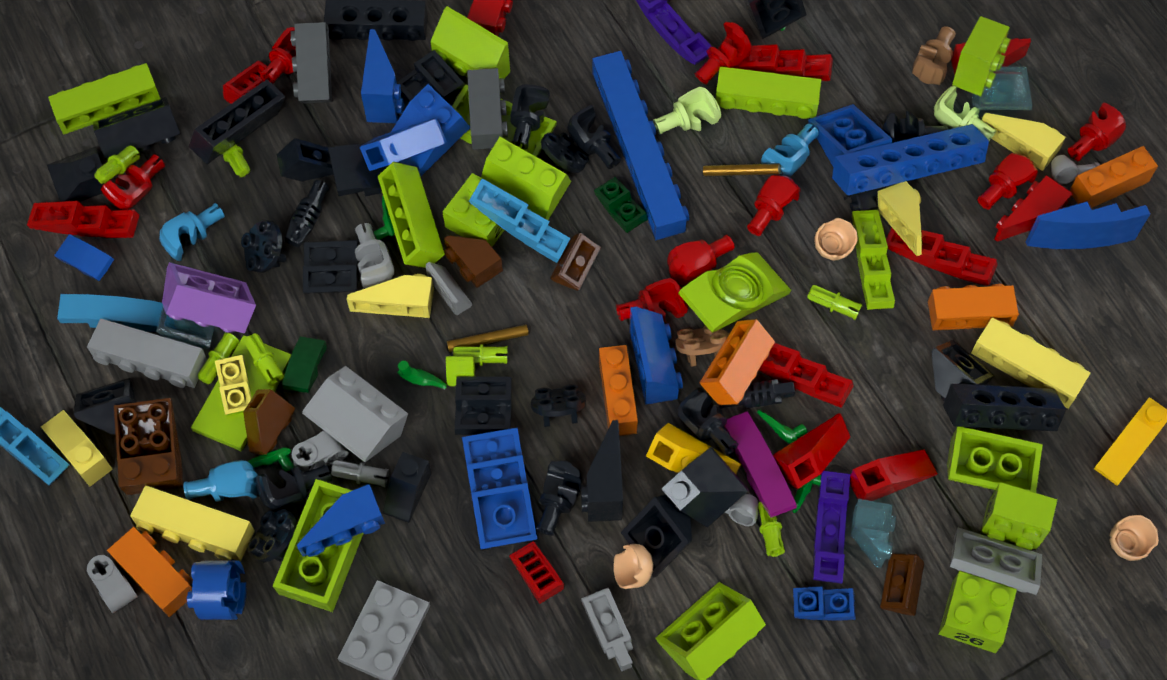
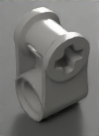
(318, 451)
(112, 585)

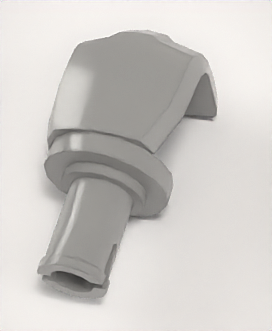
(374, 258)

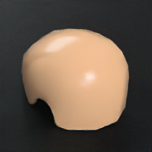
(835, 239)
(1134, 537)
(633, 566)

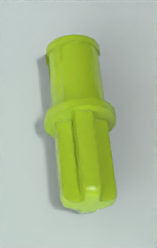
(235, 158)
(117, 164)
(834, 301)
(222, 351)
(482, 354)
(263, 359)
(771, 532)

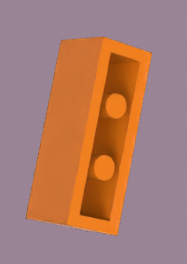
(1114, 177)
(971, 306)
(737, 362)
(618, 388)
(152, 570)

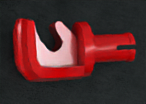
(729, 53)
(280, 57)
(1100, 132)
(1008, 174)
(136, 183)
(772, 197)
(695, 258)
(656, 297)

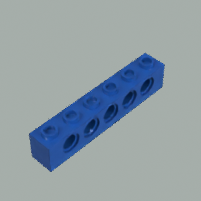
(909, 159)

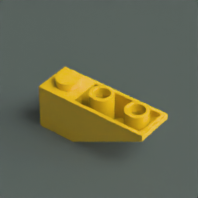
(677, 449)

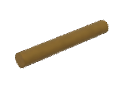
(750, 169)
(489, 337)

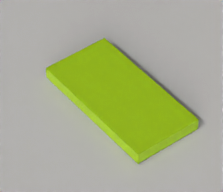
(231, 428)

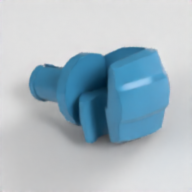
(792, 152)
(187, 223)
(225, 480)

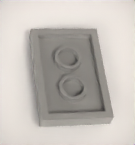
(996, 561)
(384, 631)

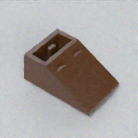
(147, 446)

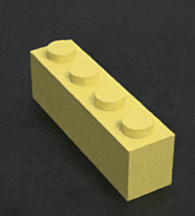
(1029, 361)
(192, 523)

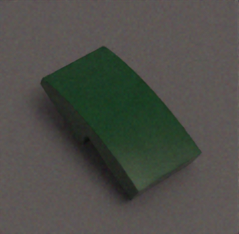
(620, 205)
(303, 364)

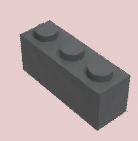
(312, 62)
(486, 107)

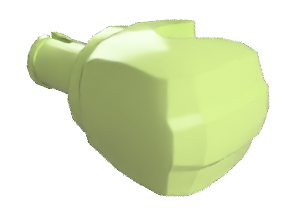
(690, 107)
(947, 117)

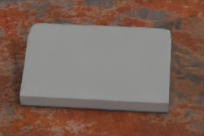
(448, 288)

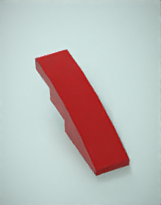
(787, 62)
(81, 220)
(946, 257)
(806, 375)

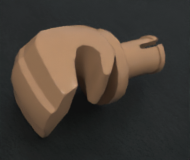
(933, 57)

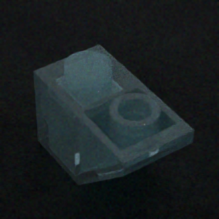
(871, 529)

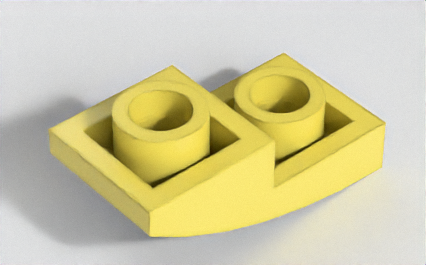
(233, 384)

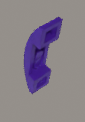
(675, 30)
(830, 527)

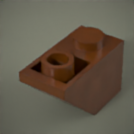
(475, 258)
(265, 419)

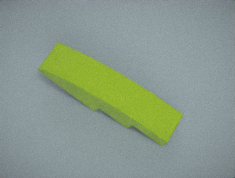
(873, 260)

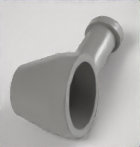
(1065, 170)
(744, 510)

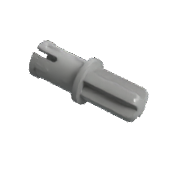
(359, 472)

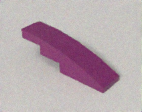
(760, 465)

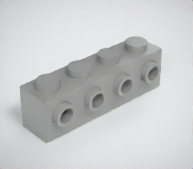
(146, 353)

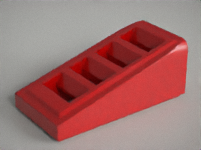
(234, 88)
(546, 591)

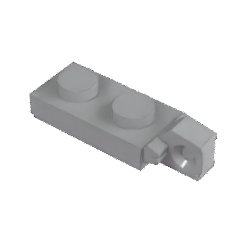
(609, 627)

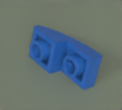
(84, 257)
(822, 604)

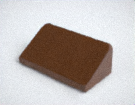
(575, 262)
(902, 583)

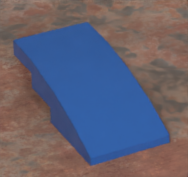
(1086, 228)
(499, 488)

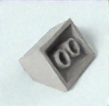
(356, 414)

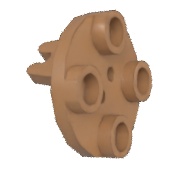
(699, 342)

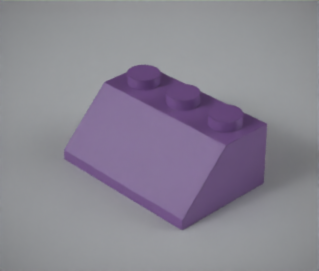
(207, 299)

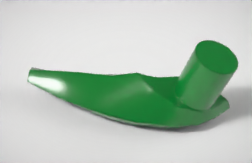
(388, 228)
(418, 376)
(787, 434)
(278, 455)
(803, 491)

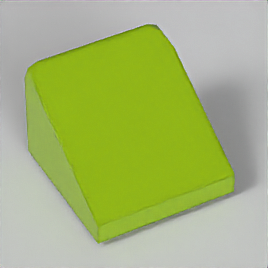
(459, 367)

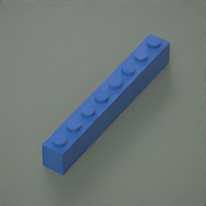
(639, 145)

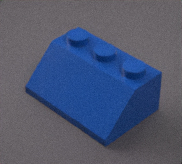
(654, 356)

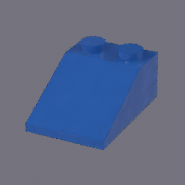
(379, 85)
(424, 107)
(847, 132)

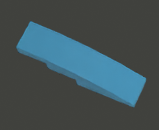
(519, 221)
(122, 310)
(30, 449)

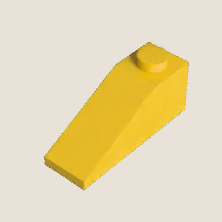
(1132, 441)

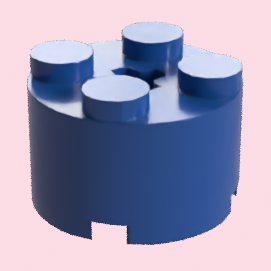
(217, 590)

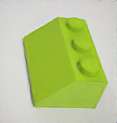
(468, 45)
(525, 177)
(991, 458)
(711, 631)

